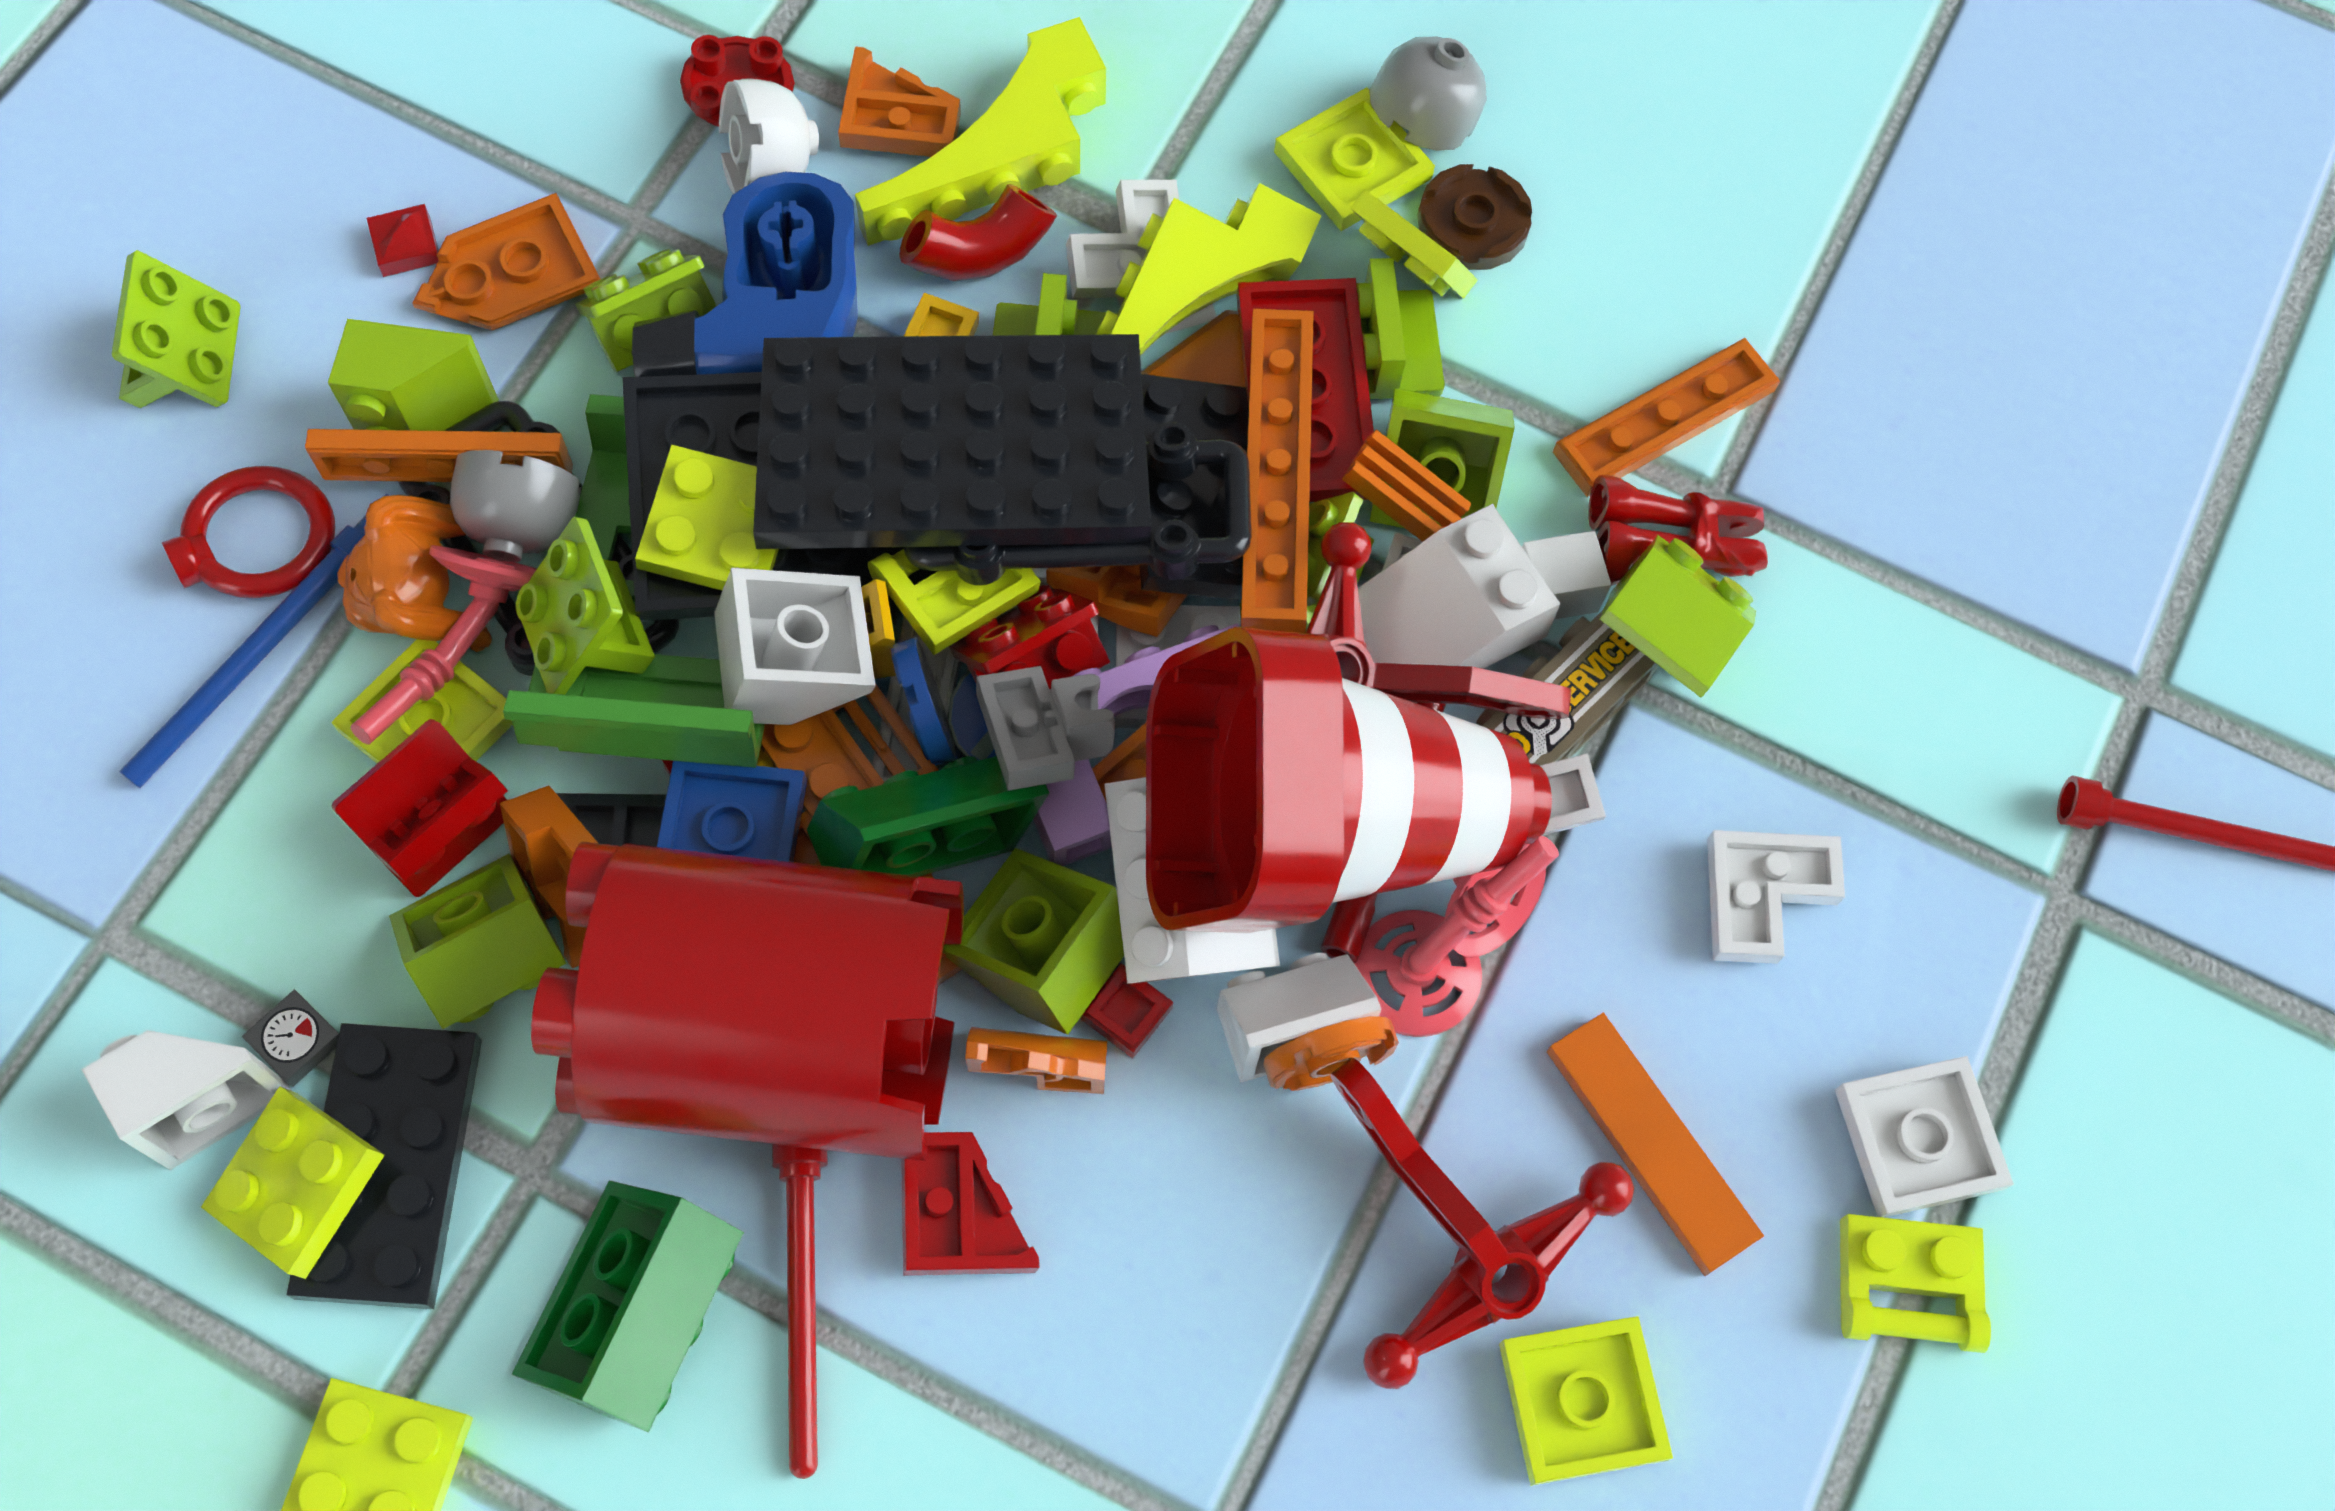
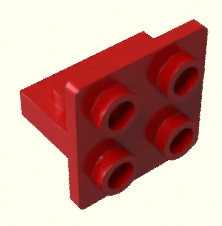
(1043, 631)
(423, 807)

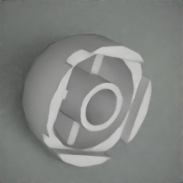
(1431, 91)
(511, 505)

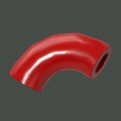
(979, 245)

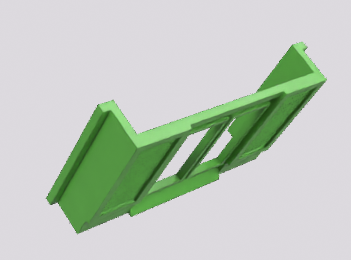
(677, 702)

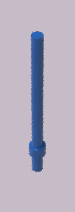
(242, 660)

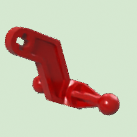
(1339, 620)
(1467, 1295)

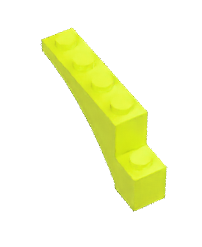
(1017, 141)
(1201, 260)

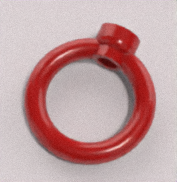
(195, 561)

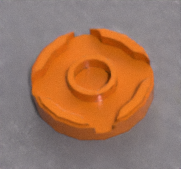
(1315, 1055)

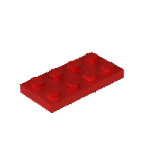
(1339, 373)

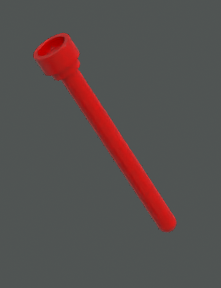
(2087, 804)
(799, 1170)

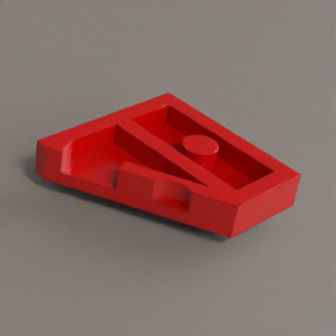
(957, 1214)

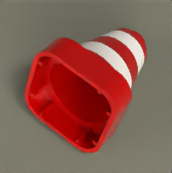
(1312, 790)

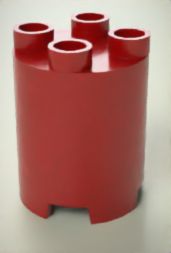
(752, 999)

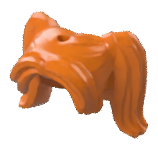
(392, 577)

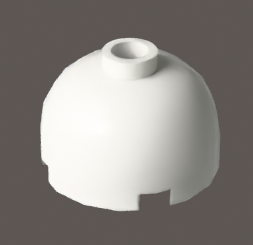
(765, 131)

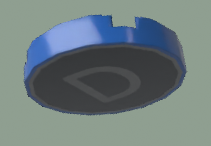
(924, 701)

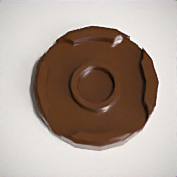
(1476, 215)

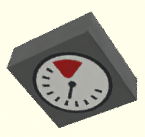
(292, 1038)

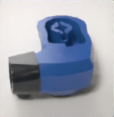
(782, 278)

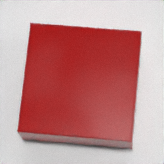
(1127, 1012)

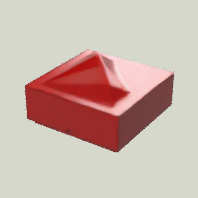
(403, 240)

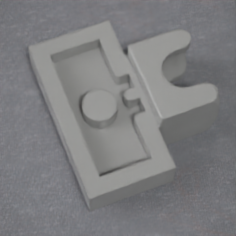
(1043, 729)

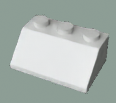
(1148, 948)

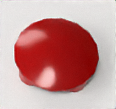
(727, 59)

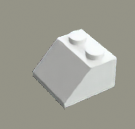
(792, 643)
(1272, 1010)
(178, 1092)

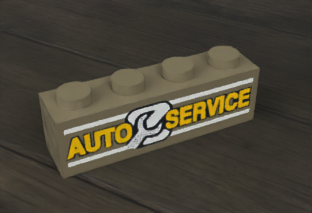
(1602, 678)

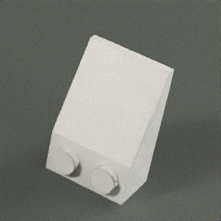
(1458, 598)

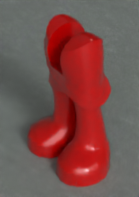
(1618, 503)

